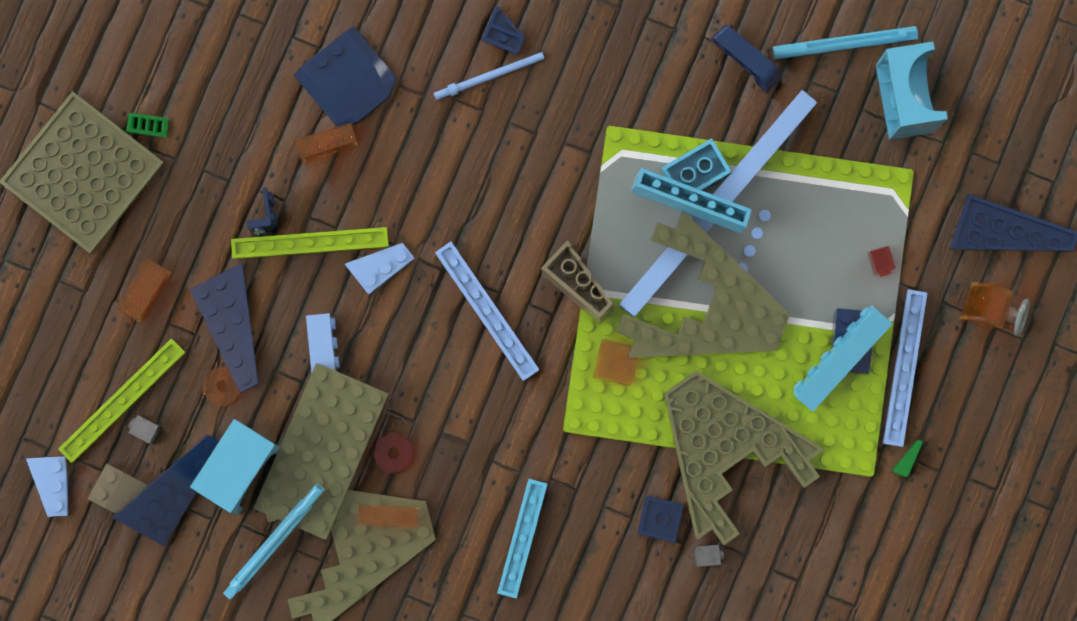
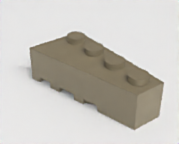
(573, 279)

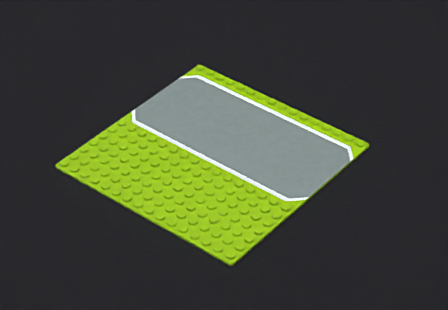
(808, 260)

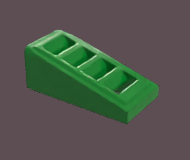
(140, 117)
(906, 463)

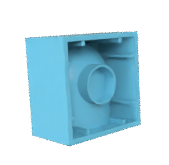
(906, 92)
(233, 466)

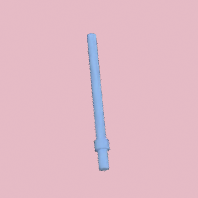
(454, 89)

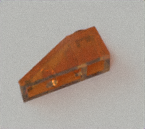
(388, 516)

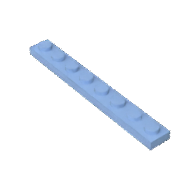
(487, 311)
(905, 368)

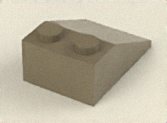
(115, 489)

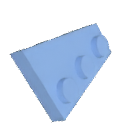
(380, 266)

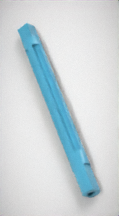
(845, 42)
(273, 542)

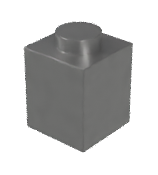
(143, 429)
(708, 555)

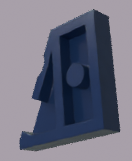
(503, 33)

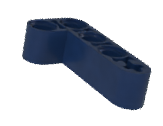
(748, 57)

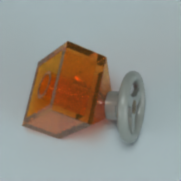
(992, 307)

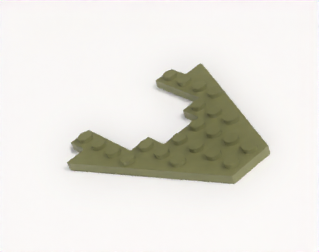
(739, 314)

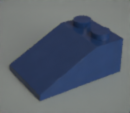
(841, 320)

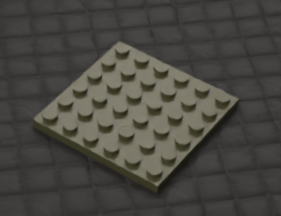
(81, 172)

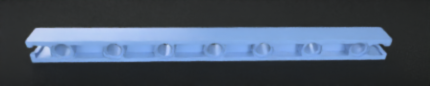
(729, 191)

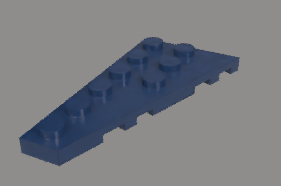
(997, 227)
(227, 315)
(165, 499)

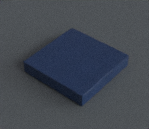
(660, 519)

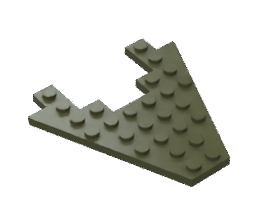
(717, 431)
(364, 554)

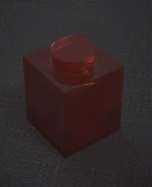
(881, 261)

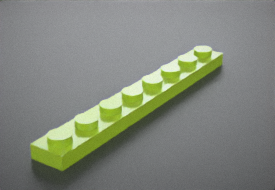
(309, 243)
(121, 400)

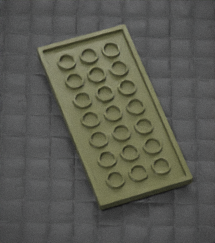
(322, 448)

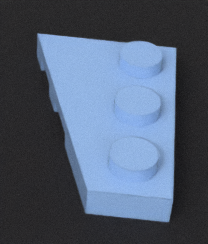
(51, 483)

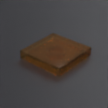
(614, 364)

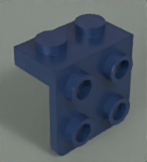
(262, 226)

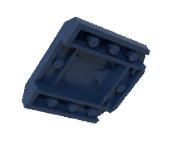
(347, 79)

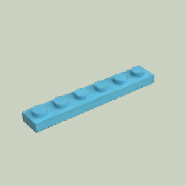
(522, 538)

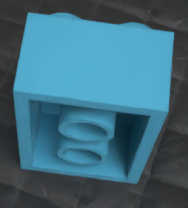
(698, 167)

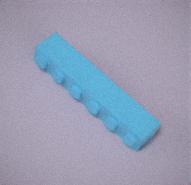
(691, 200)
(842, 357)

